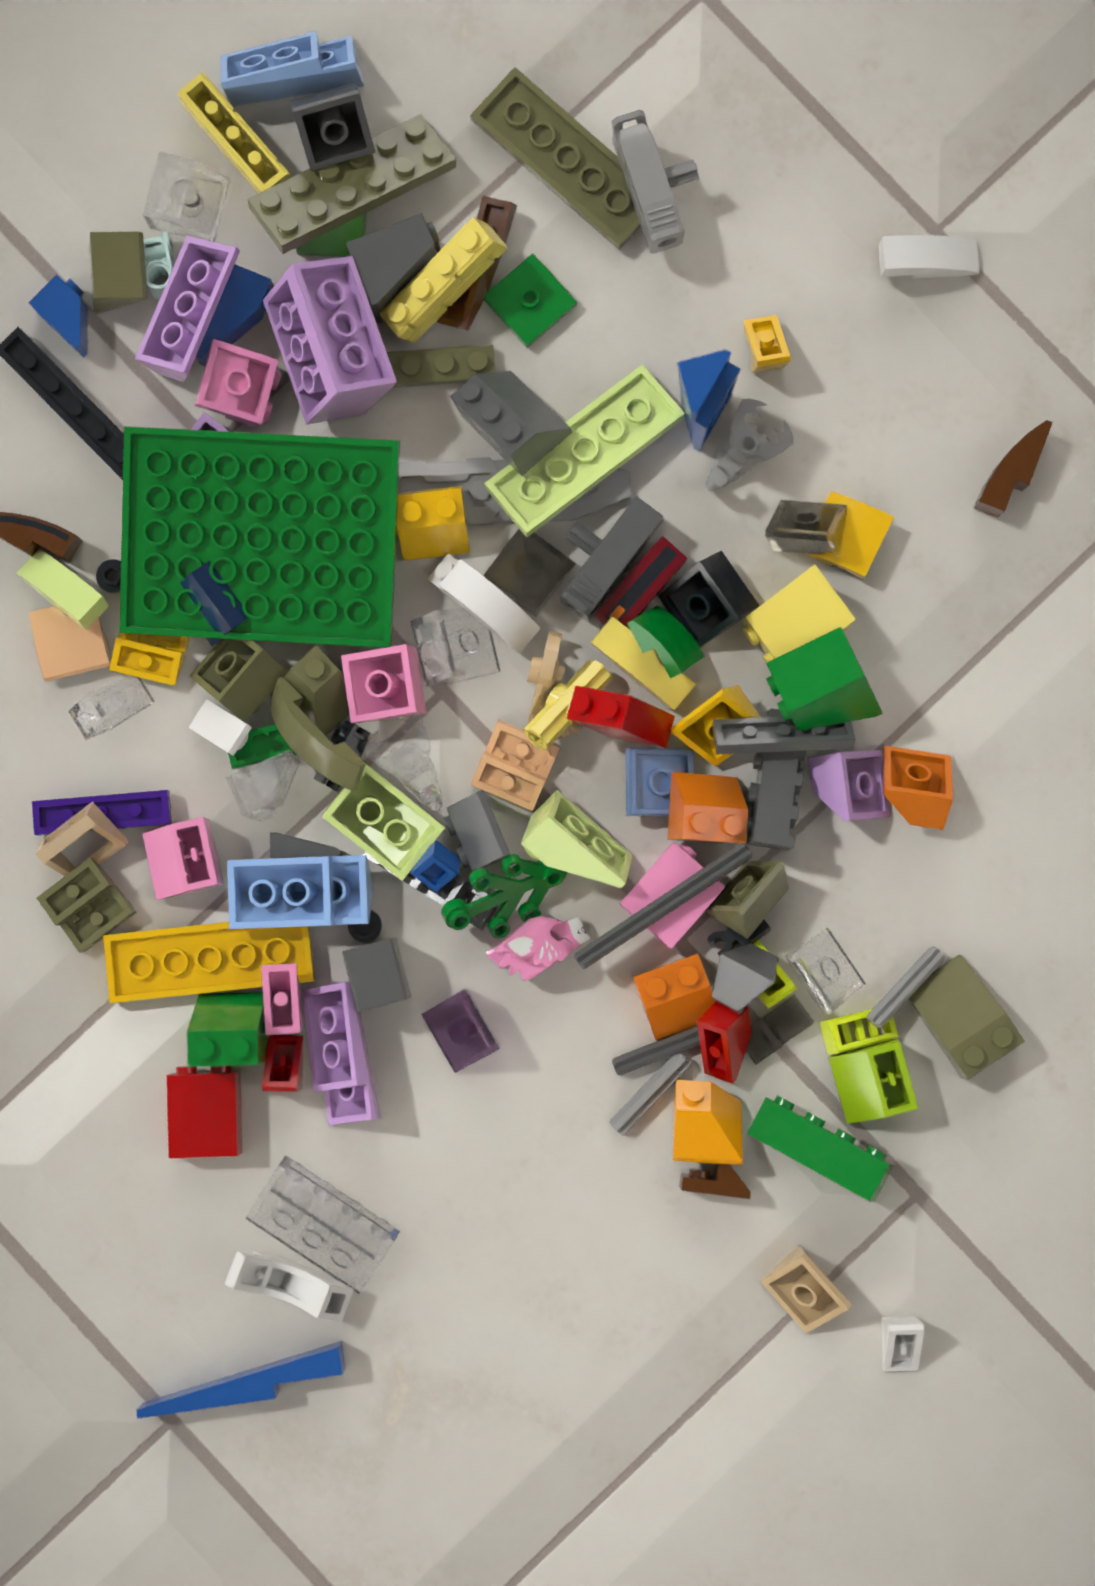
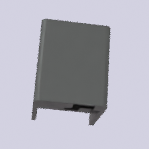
(376, 974)

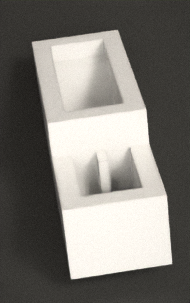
(927, 256)

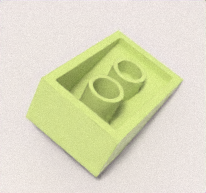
(383, 822)
(574, 843)

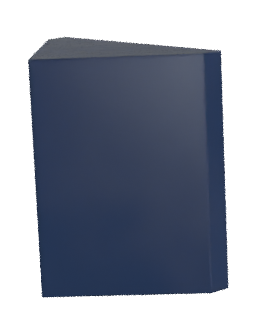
(214, 603)

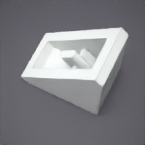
(901, 1342)

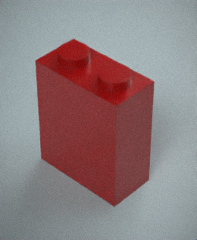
(620, 716)
(204, 1113)

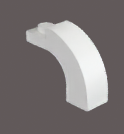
(484, 602)
(290, 1282)

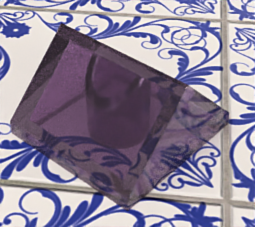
(461, 1030)

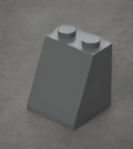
(332, 126)
(393, 258)

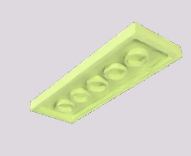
(601, 441)

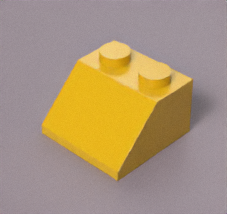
(432, 523)

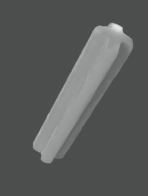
(905, 987)
(650, 1093)

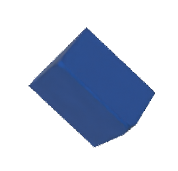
(436, 867)

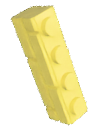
(232, 134)
(443, 280)

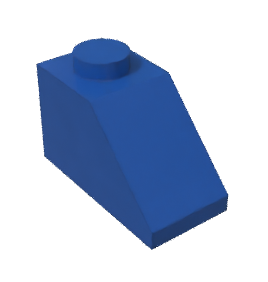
(65, 311)

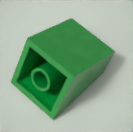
(822, 684)
(227, 1030)

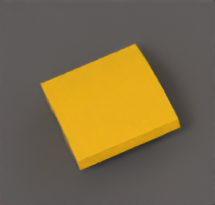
(861, 538)
(150, 656)

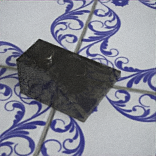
(529, 571)

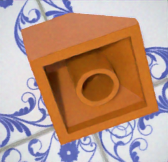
(918, 785)

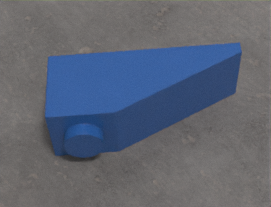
(237, 310)

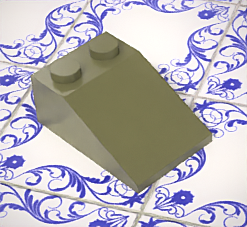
(965, 1018)

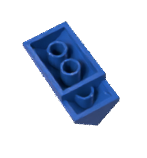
(705, 390)

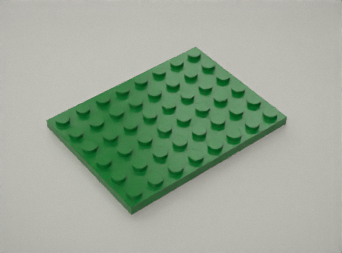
(285, 521)

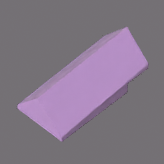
(339, 1054)

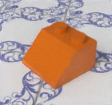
(707, 809)
(674, 995)

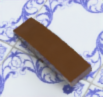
(499, 217)

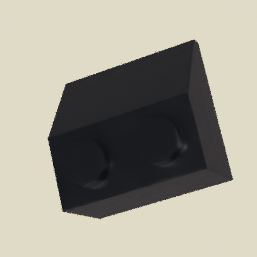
(709, 598)

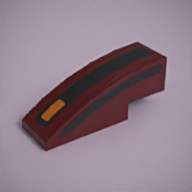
(642, 583)

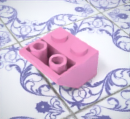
(183, 858)

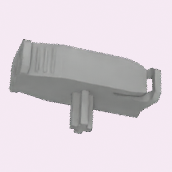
(651, 182)

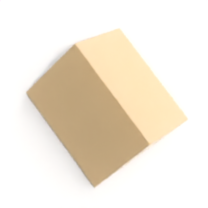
(805, 1291)

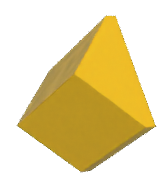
(697, 729)

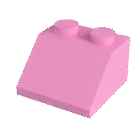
(383, 684)

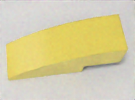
(645, 669)

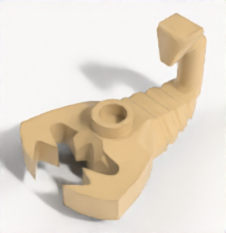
(546, 674)

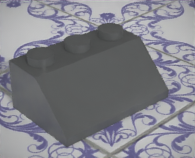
(510, 418)

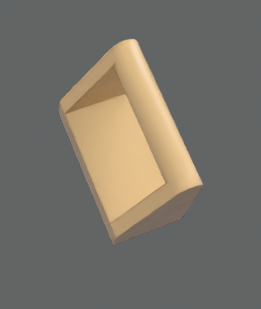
(88, 818)

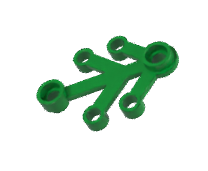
(509, 893)

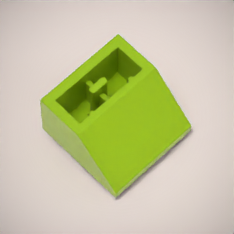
(873, 1082)

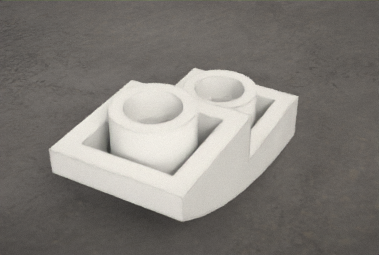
(220, 727)

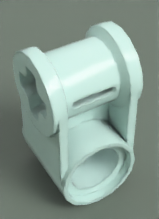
(158, 261)

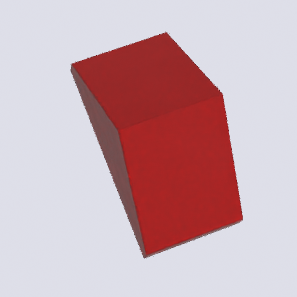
(283, 1064)

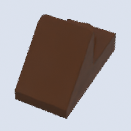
(724, 1183)

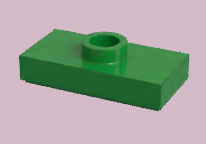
(260, 746)

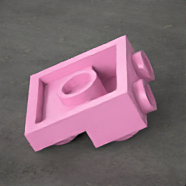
(238, 384)

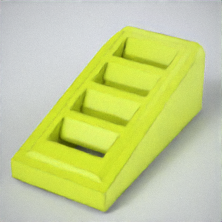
(832, 1037)

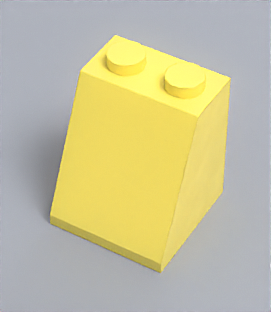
(797, 615)

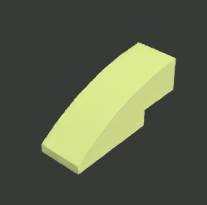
(63, 589)

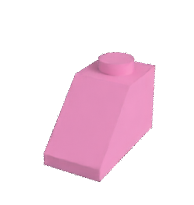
(282, 999)

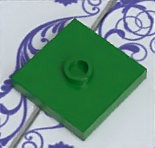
(530, 300)

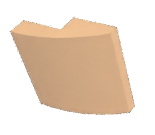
(65, 646)
(514, 766)

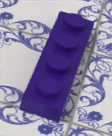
(123, 810)

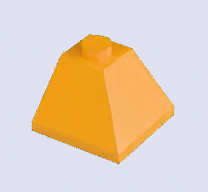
(706, 1124)

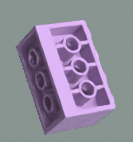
(329, 339)

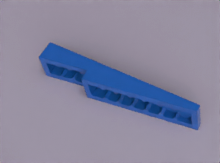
(250, 1385)

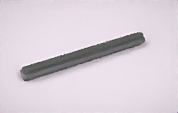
(663, 906)

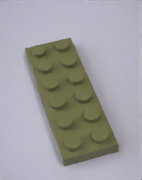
(559, 154)
(343, 191)

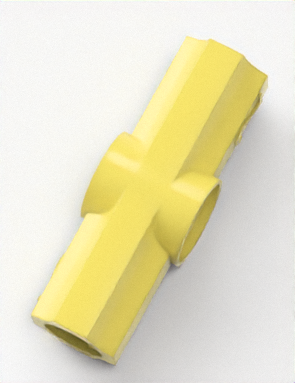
(552, 720)

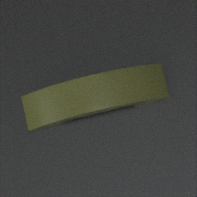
(332, 761)

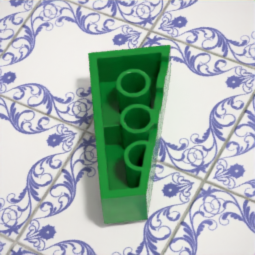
(820, 1149)

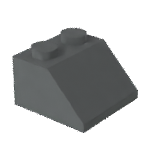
(477, 831)

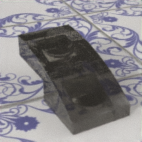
(777, 1028)

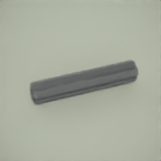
(656, 1051)

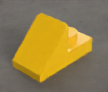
(766, 343)

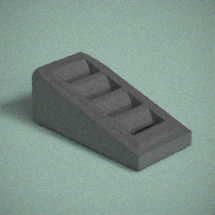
(292, 847)

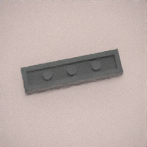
(776, 735)

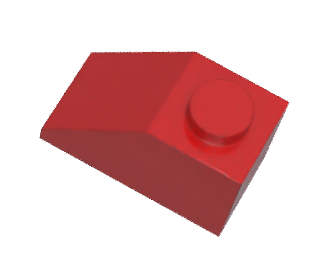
(723, 1041)

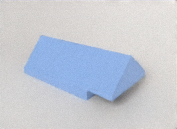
(289, 69)
(299, 891)

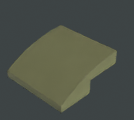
(86, 905)

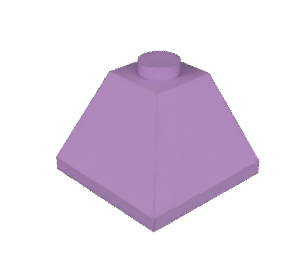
(850, 784)

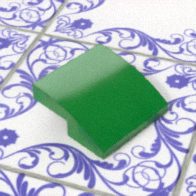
(669, 638)

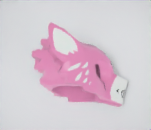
(533, 949)

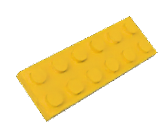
(200, 959)

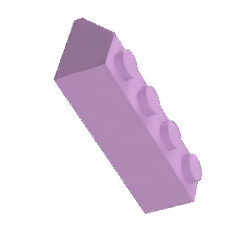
(186, 307)

